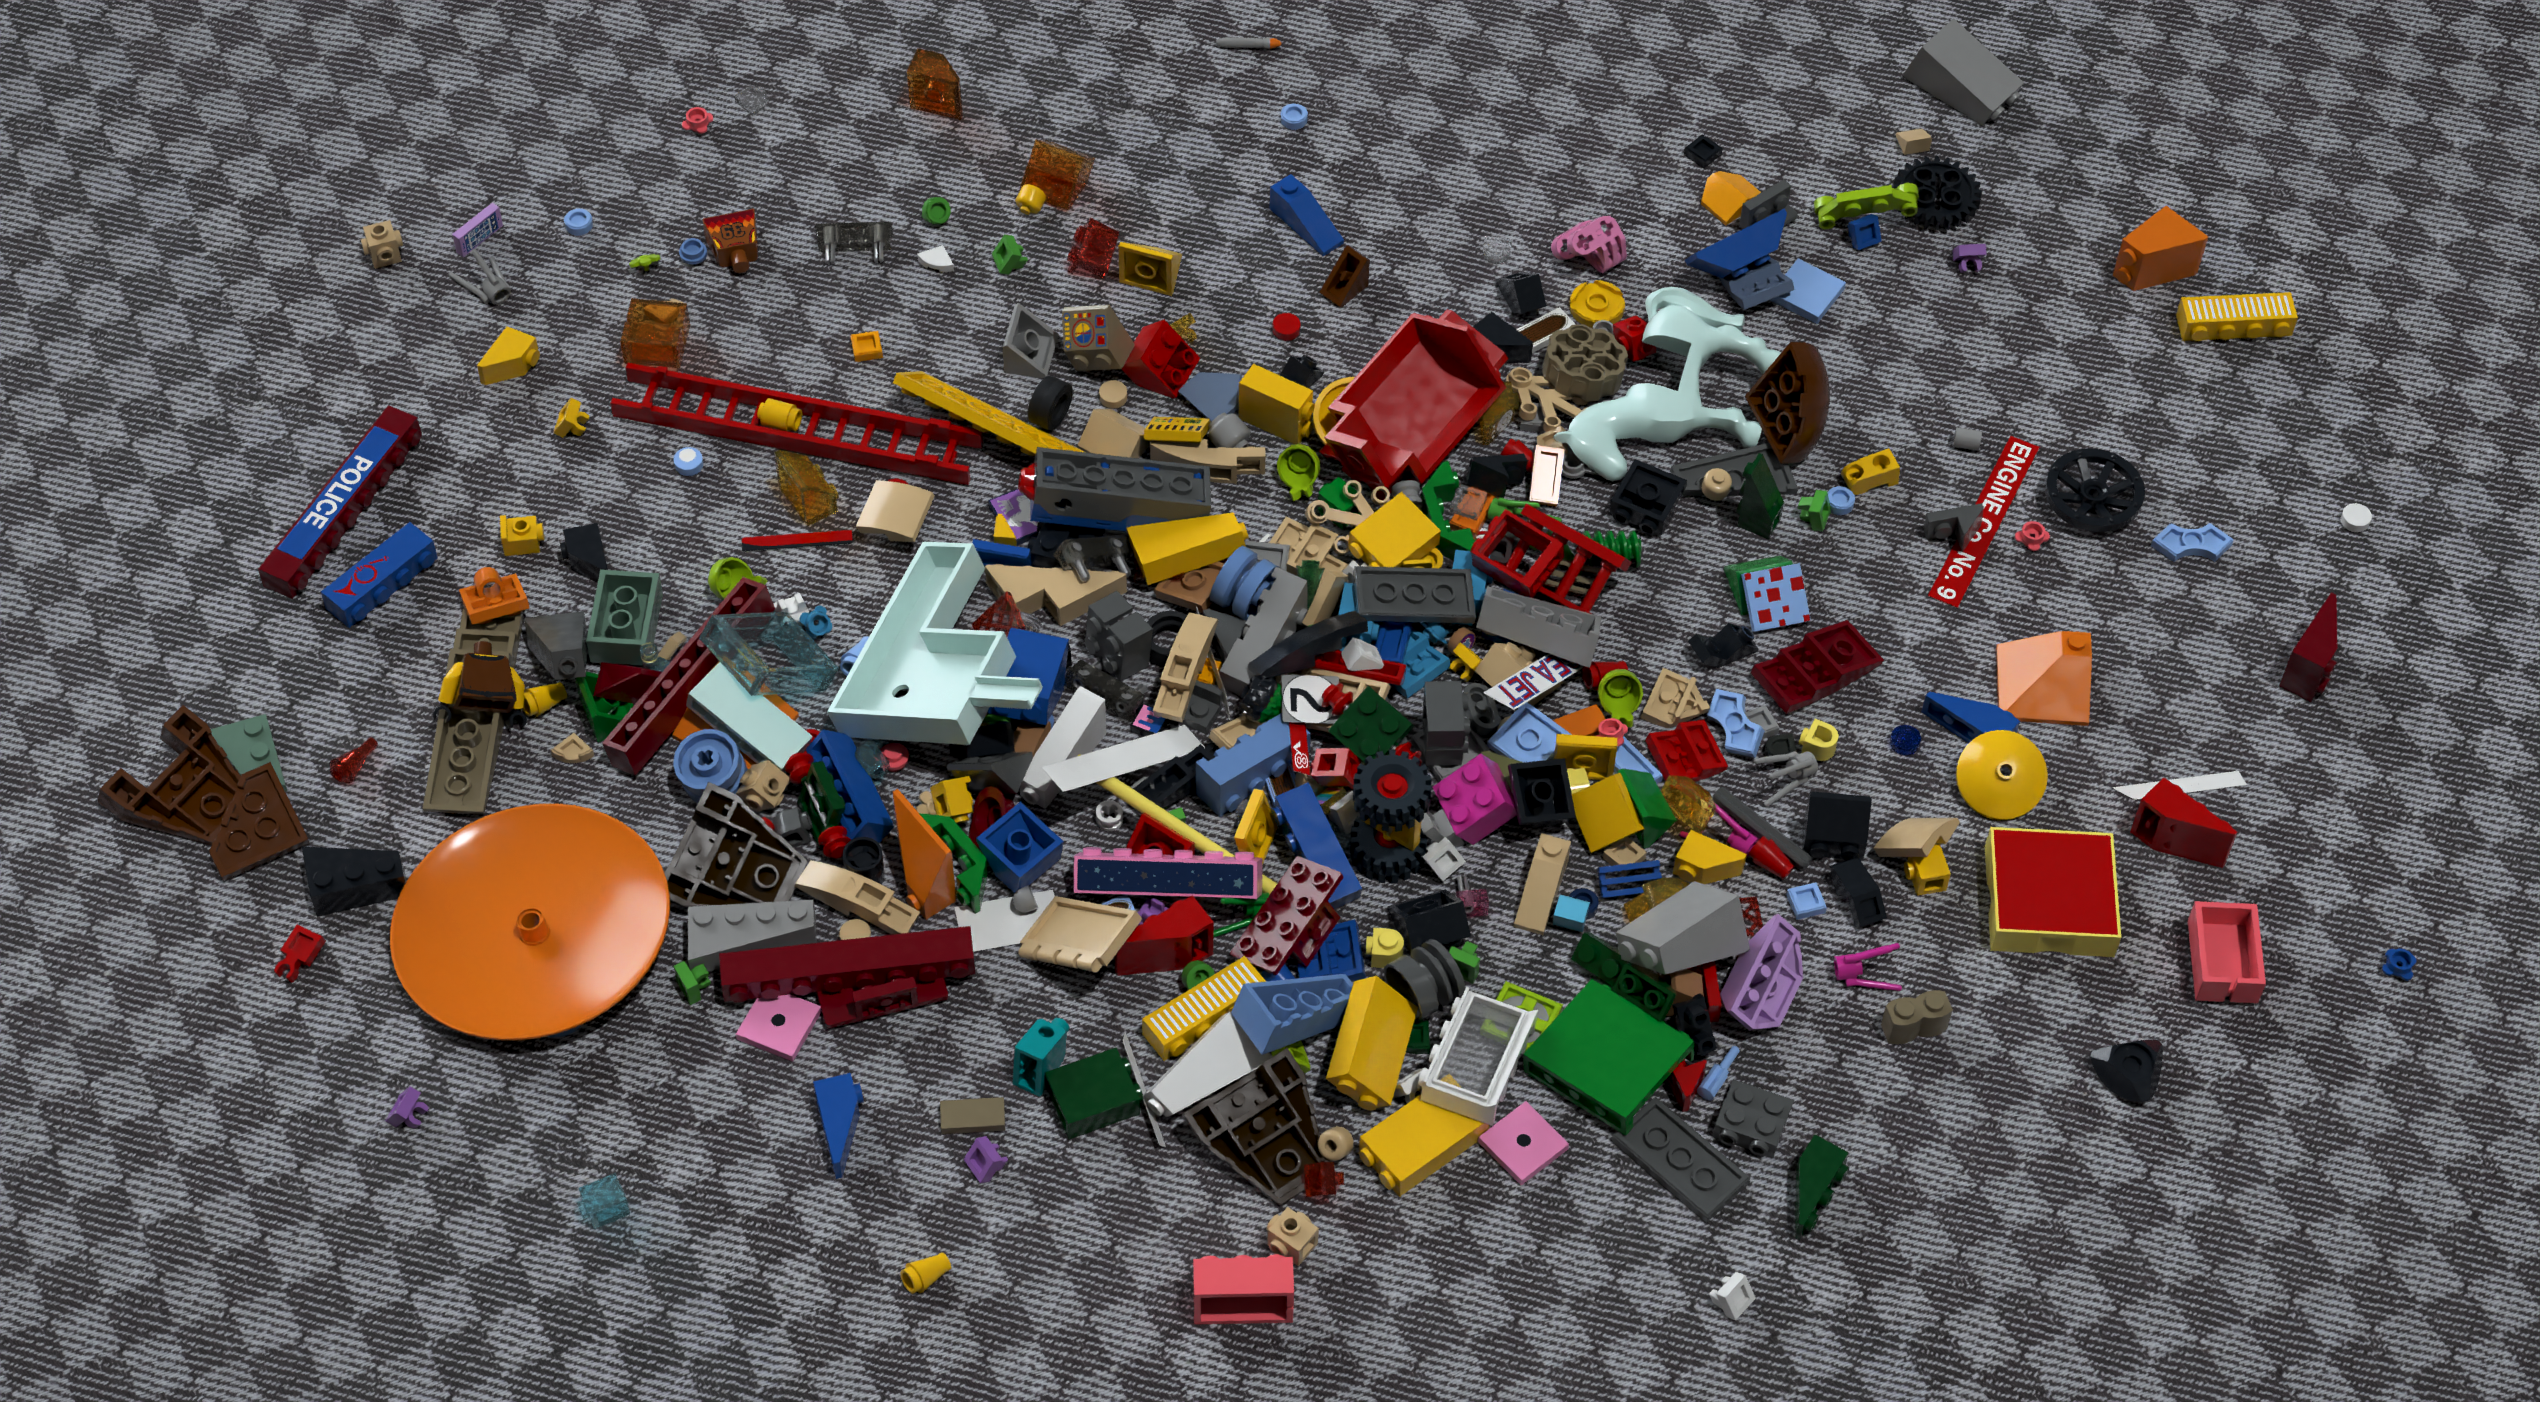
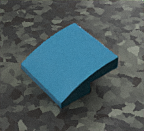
(1422, 664)

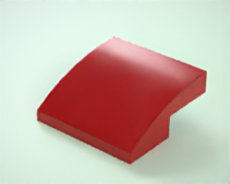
(1687, 751)

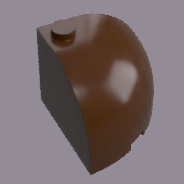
(1792, 401)

